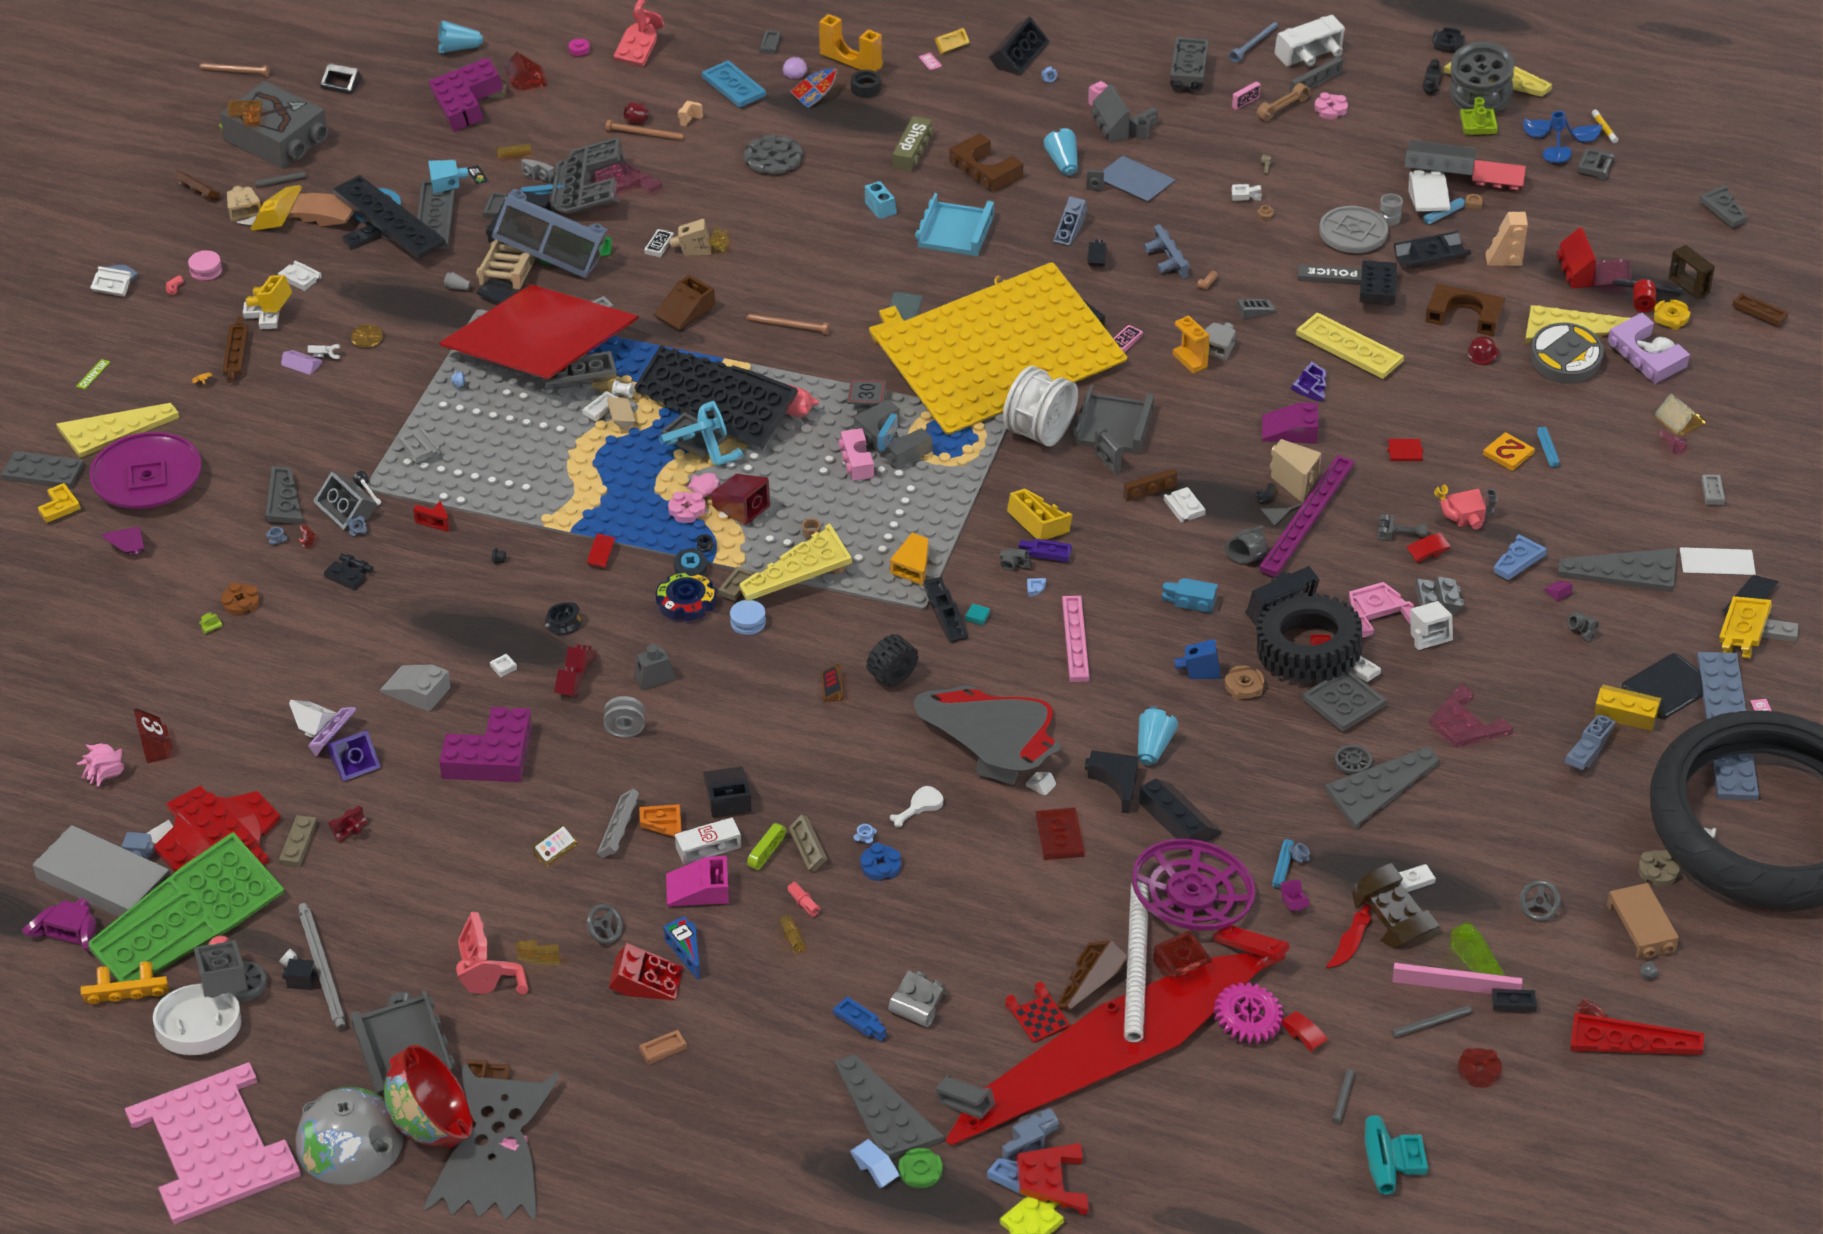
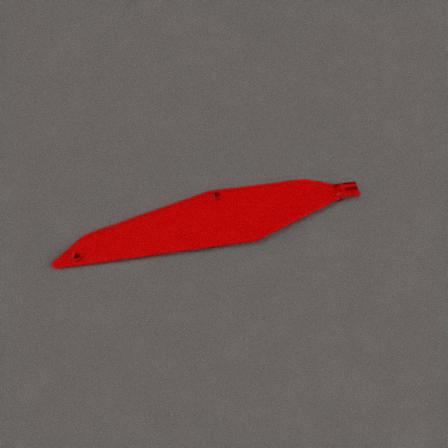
(1097, 1043)

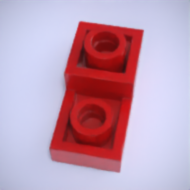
(1428, 546)
(600, 551)
(1306, 1030)

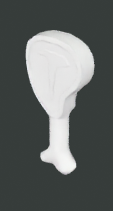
(923, 800)

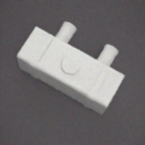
(1310, 41)

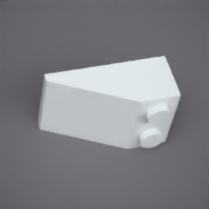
(1428, 190)

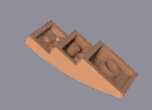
(322, 208)

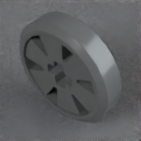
(255, 982)

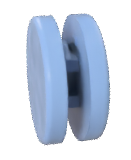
(747, 617)

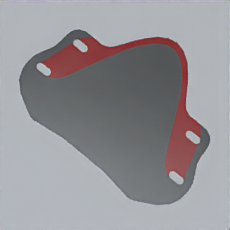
(992, 726)

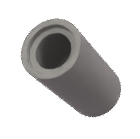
(911, 1009)

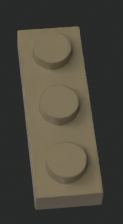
(298, 841)
(807, 843)

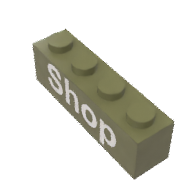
(912, 143)

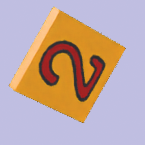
(1508, 451)

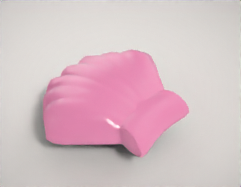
(704, 483)

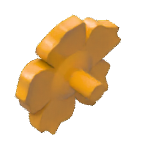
(202, 377)

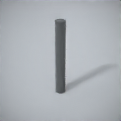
(275, 180)
(1339, 1110)

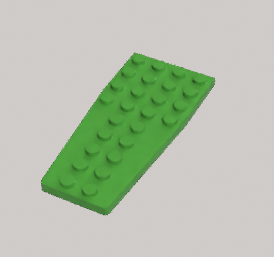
(187, 910)

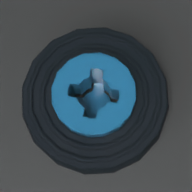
(698, 560)

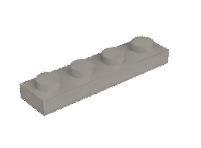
(618, 823)

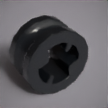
(705, 538)

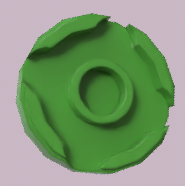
(920, 1168)

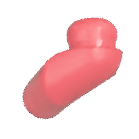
(171, 286)

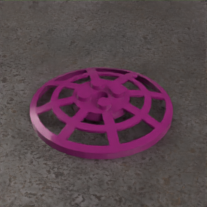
(1192, 880)

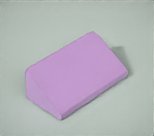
(300, 362)

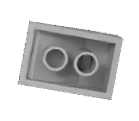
(418, 685)

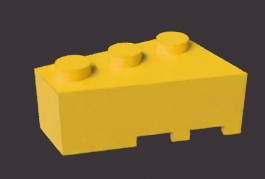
(1037, 516)

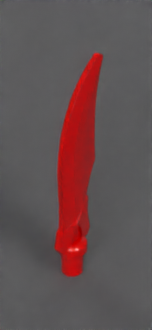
(1351, 939)

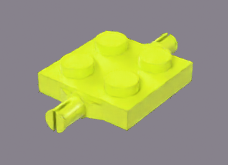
(1032, 1217)

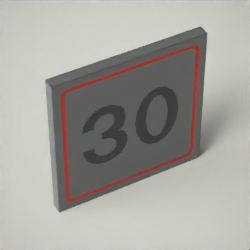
(866, 392)

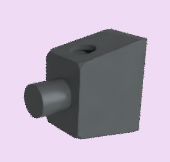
(653, 667)

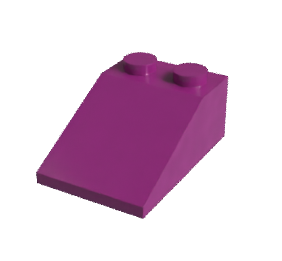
(1292, 423)

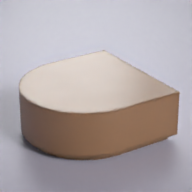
(1473, 201)

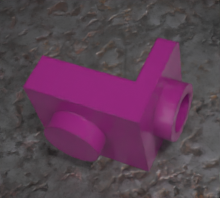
(1293, 896)

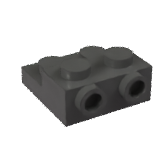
(1442, 590)

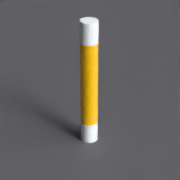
(1605, 127)

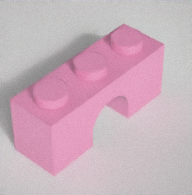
(854, 452)

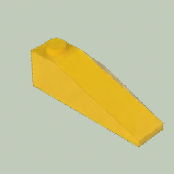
(276, 209)

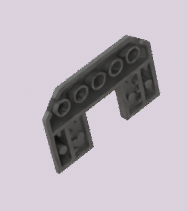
(578, 177)

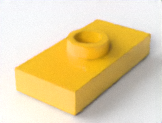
(952, 40)

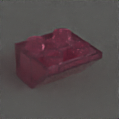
(1606, 272)

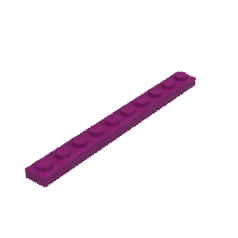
(1306, 516)

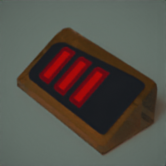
(832, 684)

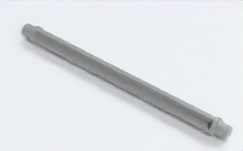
(322, 966)

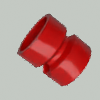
(1644, 295)

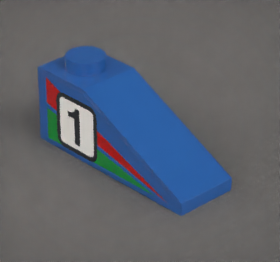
(682, 940)

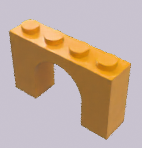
(834, 46)

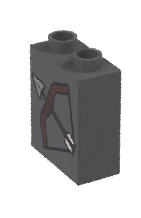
(286, 128)

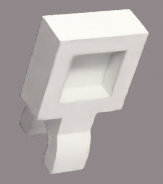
(1243, 192)
(319, 351)

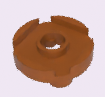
(248, 595)

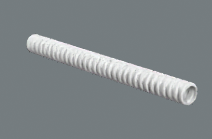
(1136, 966)

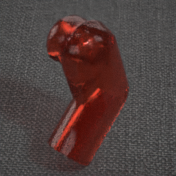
(308, 536)
(1594, 1008)

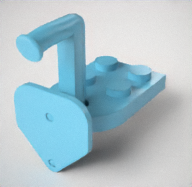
(705, 426)

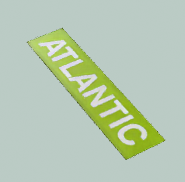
(84, 383)

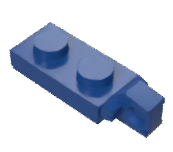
(860, 1018)

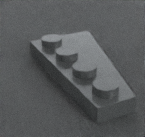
(282, 498)

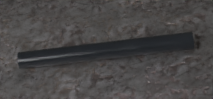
(1659, 288)

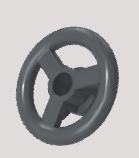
(1552, 910)
(603, 924)

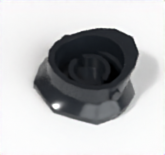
(563, 618)

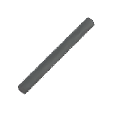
(1431, 1021)

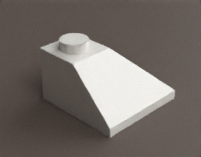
(310, 716)

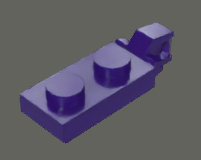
(1047, 549)

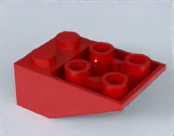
(644, 974)

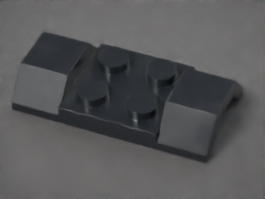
(1430, 250)

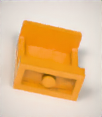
(1194, 347)

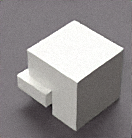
(1431, 625)

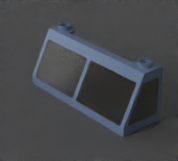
(549, 235)

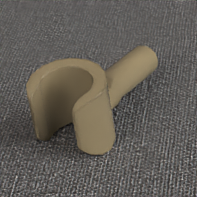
(1266, 161)

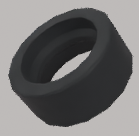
(866, 91)

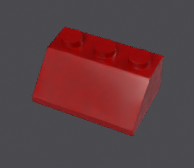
(1577, 259)

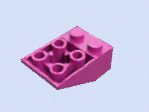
(699, 883)

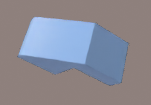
(876, 1161)

